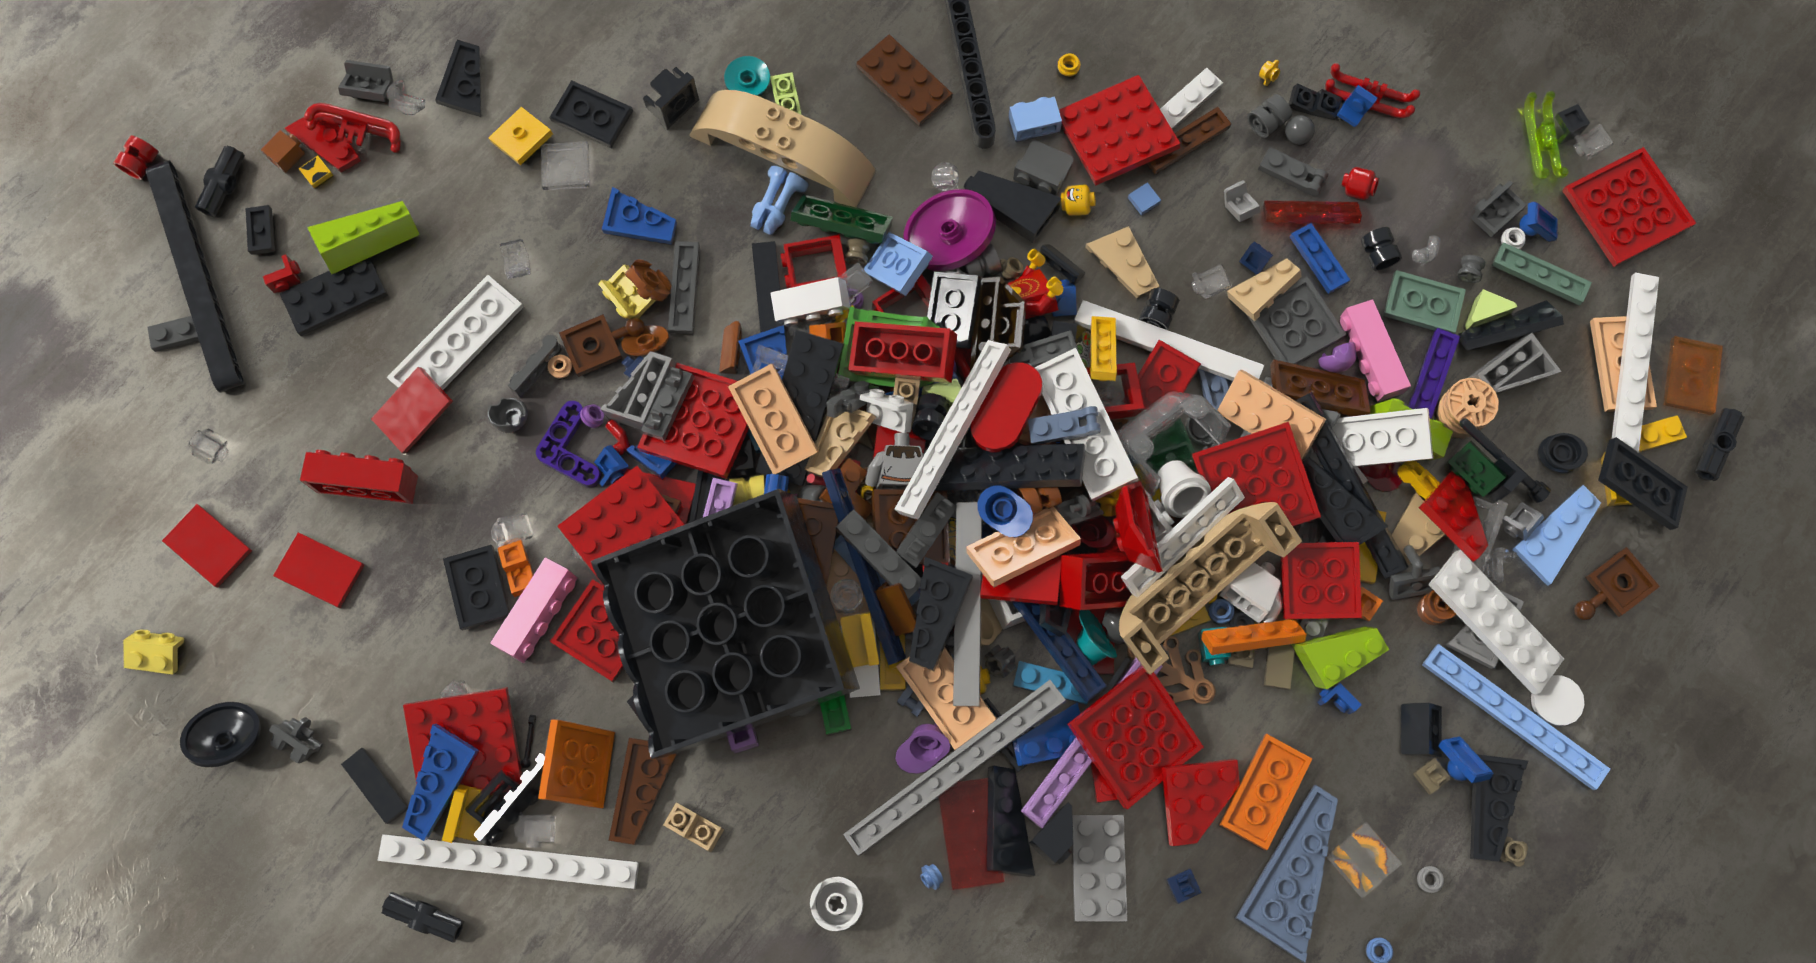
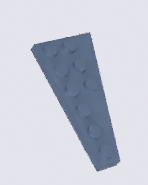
(1290, 884)

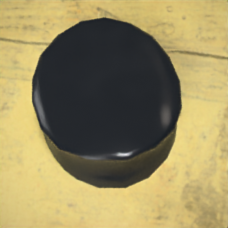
(1562, 452)

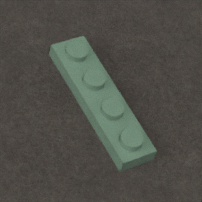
(1541, 273)

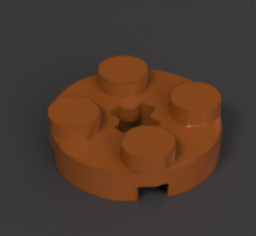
(649, 283)

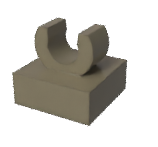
(1242, 659)
(1432, 776)

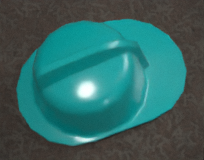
(1093, 639)

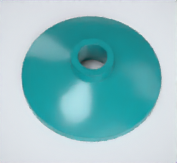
(747, 68)

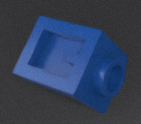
(1356, 106)
(1343, 698)

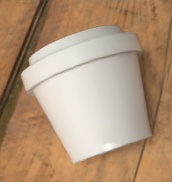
(1181, 488)

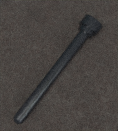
(1536, 490)

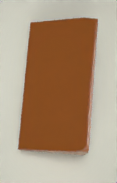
(731, 348)

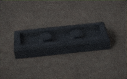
(374, 785)

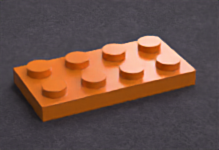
(1266, 792)

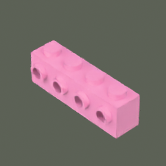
(1375, 351)
(534, 610)

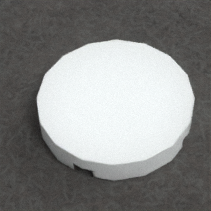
(1559, 701)

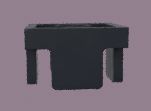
(677, 96)

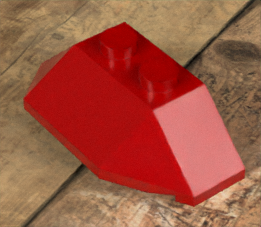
(1136, 527)

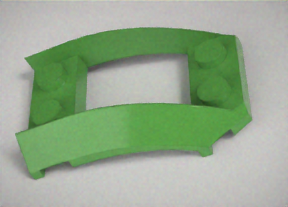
(875, 317)

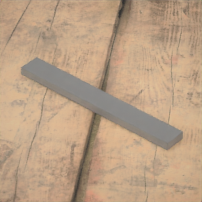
(968, 621)

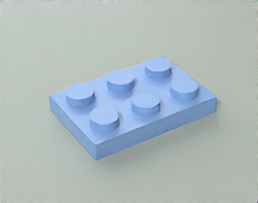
(898, 263)

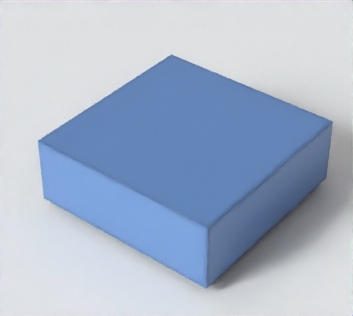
(1144, 199)

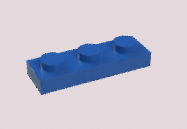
(1319, 258)

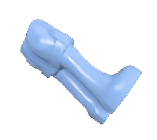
(775, 213)

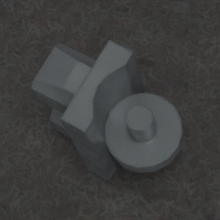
(1079, 510)
(298, 736)

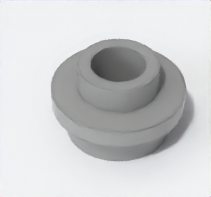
(1438, 879)

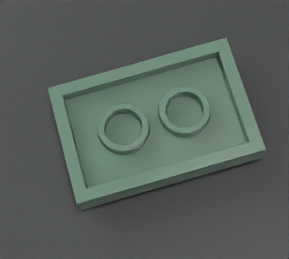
(1424, 302)

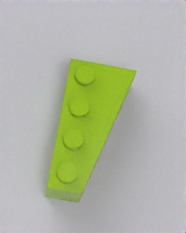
(362, 235)

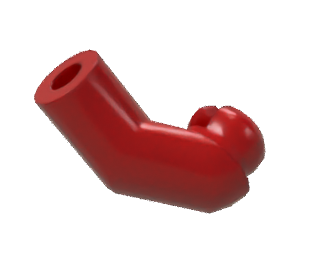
(620, 435)

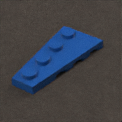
(442, 771)

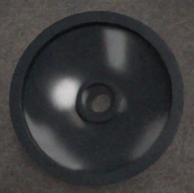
(220, 734)

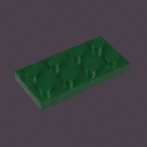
(842, 219)

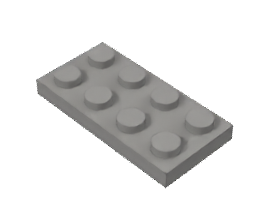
(1099, 868)

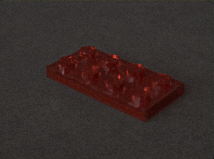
(965, 833)

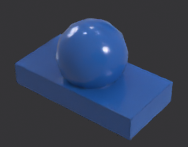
(1539, 222)
(1464, 762)

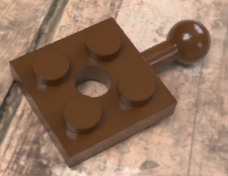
(606, 349)
(1605, 583)

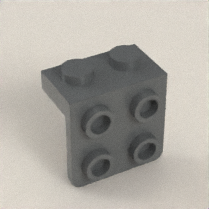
(1043, 168)

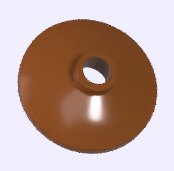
(651, 340)

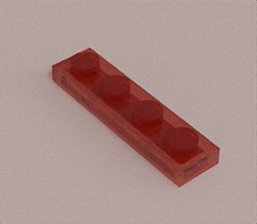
(1312, 212)

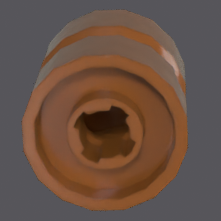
(1040, 497)
(1433, 609)

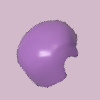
(1341, 359)

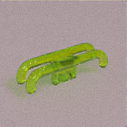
(1543, 137)

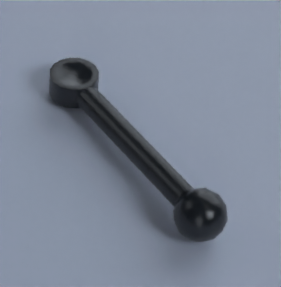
(525, 763)

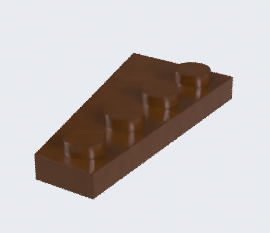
(637, 791)

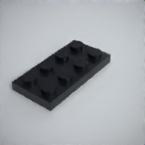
(333, 296)
(1643, 483)

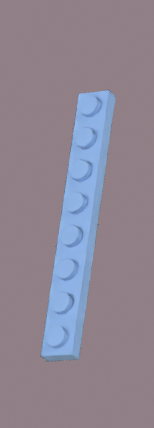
(1516, 717)

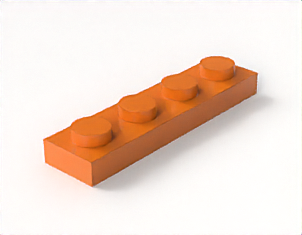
(1253, 636)

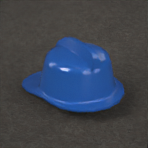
(1005, 511)

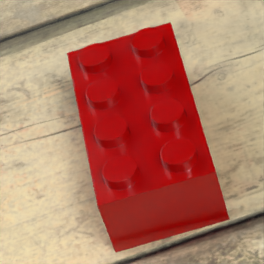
(903, 351)
(359, 476)
(1094, 580)

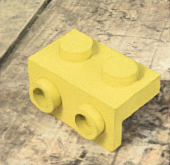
(624, 295)
(152, 651)

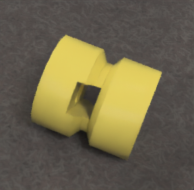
(748, 489)

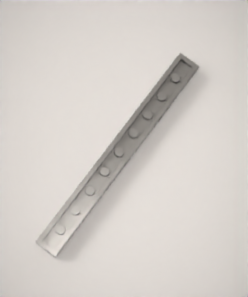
(954, 767)

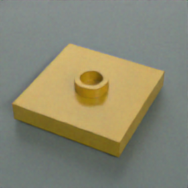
(520, 136)

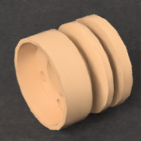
(1454, 405)

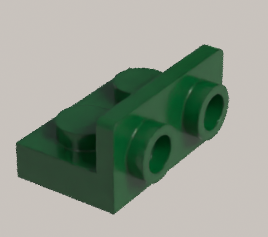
(1476, 469)

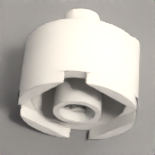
(823, 910)

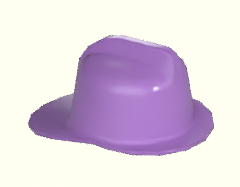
(922, 749)

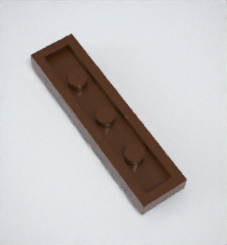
(1193, 137)

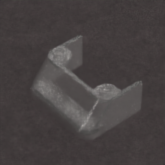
(1137, 432)

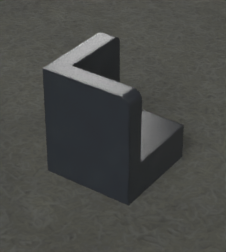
(1572, 122)

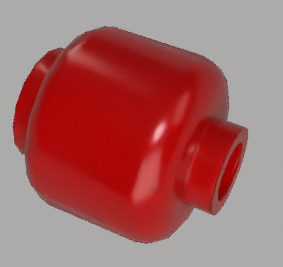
(1360, 183)

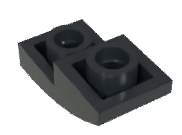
(1315, 103)

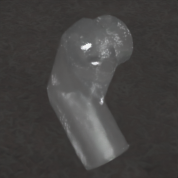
(1428, 253)

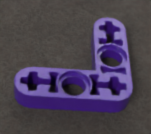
(560, 454)

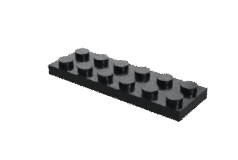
(809, 382)
(1015, 467)

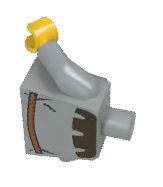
(893, 466)

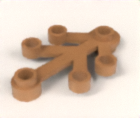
(1176, 675)

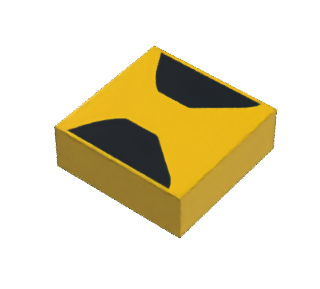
(316, 171)

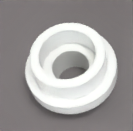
(1515, 233)

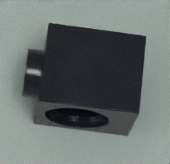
(749, 467)

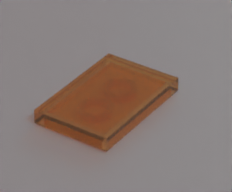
(1693, 375)

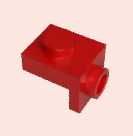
(284, 278)

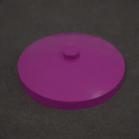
(952, 228)

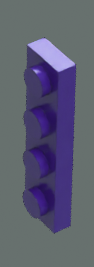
(1434, 371)

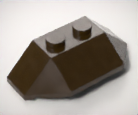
(998, 317)

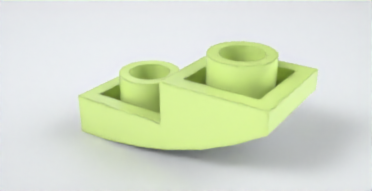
(785, 91)

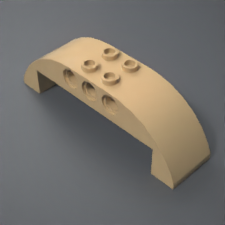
(786, 141)
(1201, 575)

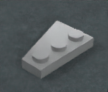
(1472, 646)

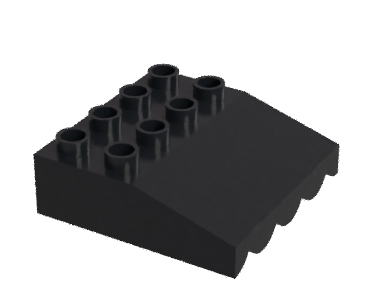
(725, 624)

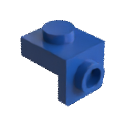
(1067, 300)
(611, 465)

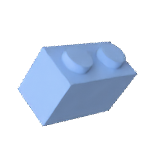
(1035, 118)

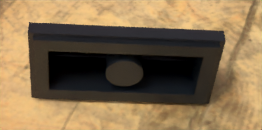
(1061, 264)

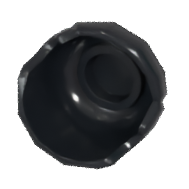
(1036, 329)

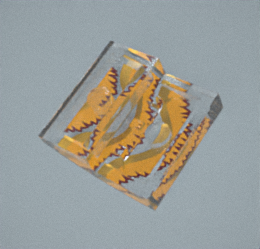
(1364, 860)

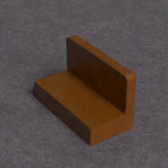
(897, 608)

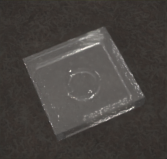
(565, 165)

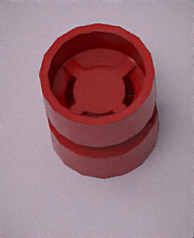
(135, 157)

